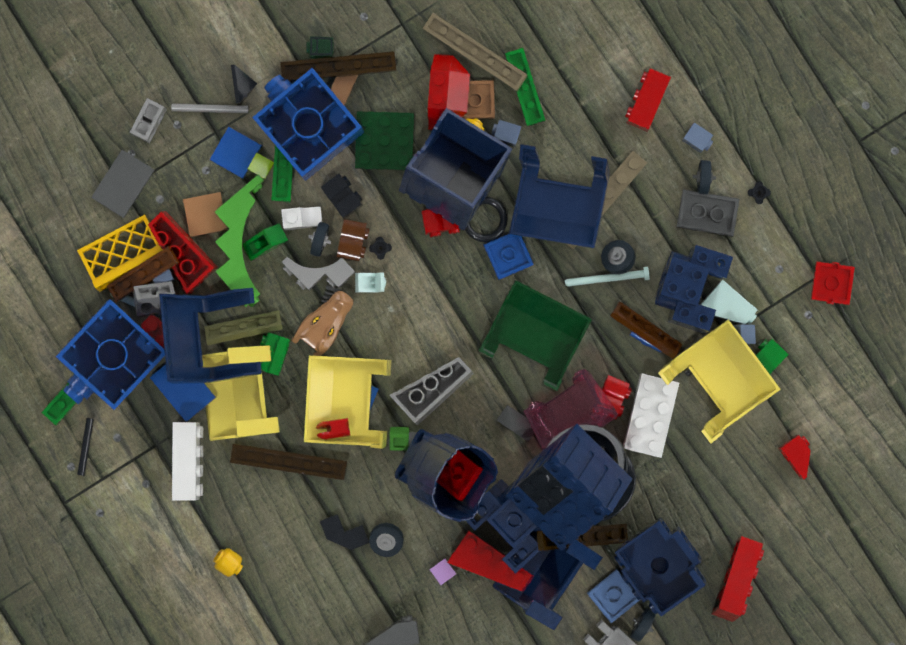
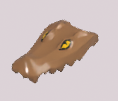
(322, 326)

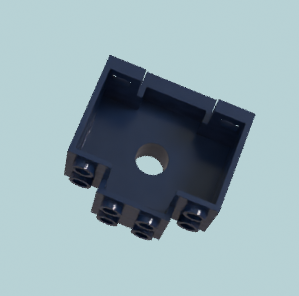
(683, 285)
(510, 523)
(667, 587)

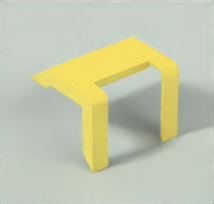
(727, 373)
(343, 390)
(239, 402)

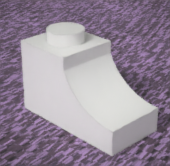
(301, 217)

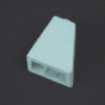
(730, 305)

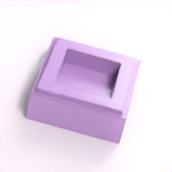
(442, 571)

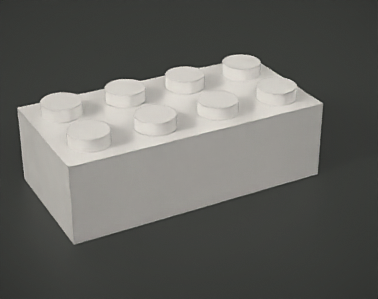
(650, 415)
(186, 461)

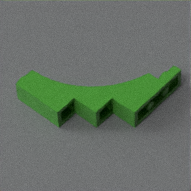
(234, 216)

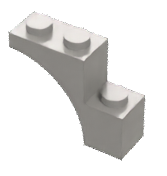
(307, 277)

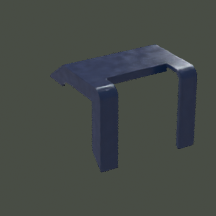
(558, 209)
(183, 341)
(552, 575)

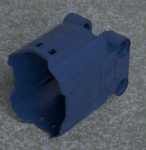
(426, 461)

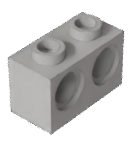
(148, 120)
(147, 297)

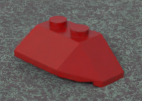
(447, 88)

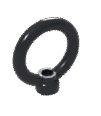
(499, 231)

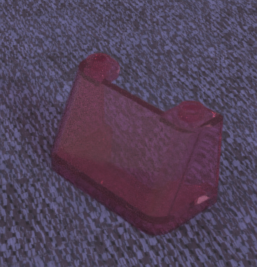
(579, 404)

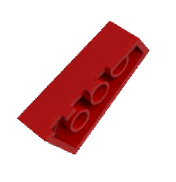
(194, 262)
(483, 559)
(739, 579)

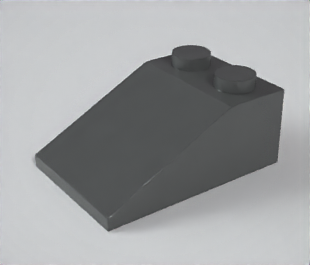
(399, 633)

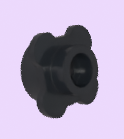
(759, 187)
(375, 248)

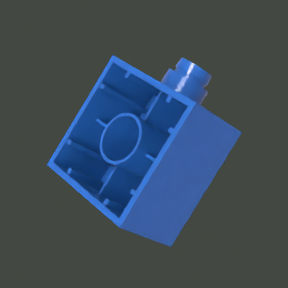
(307, 122)
(108, 357)

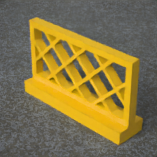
(106, 278)

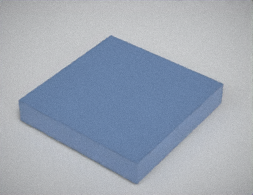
(613, 596)

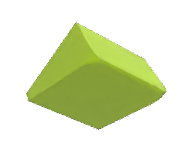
(260, 165)

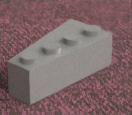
(431, 390)

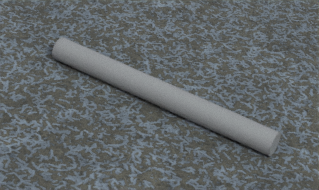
(209, 108)

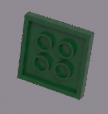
(385, 140)

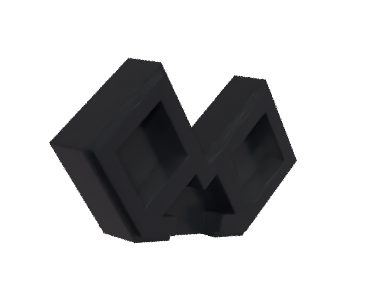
(335, 532)

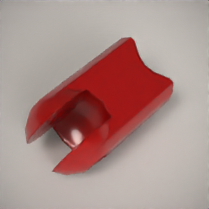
(335, 429)

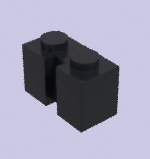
(341, 195)

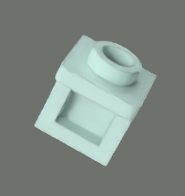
(369, 282)

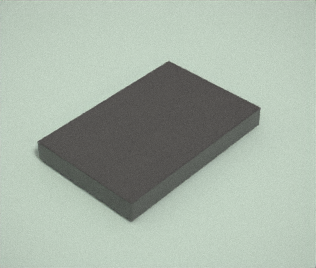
(123, 183)
(708, 213)

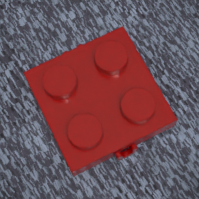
(832, 283)
(459, 475)

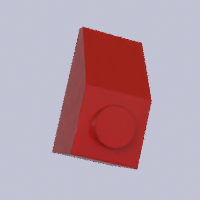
(797, 454)

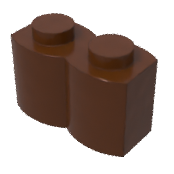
(352, 240)

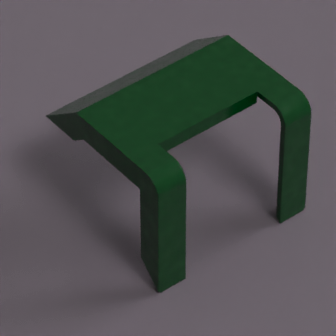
(537, 330)

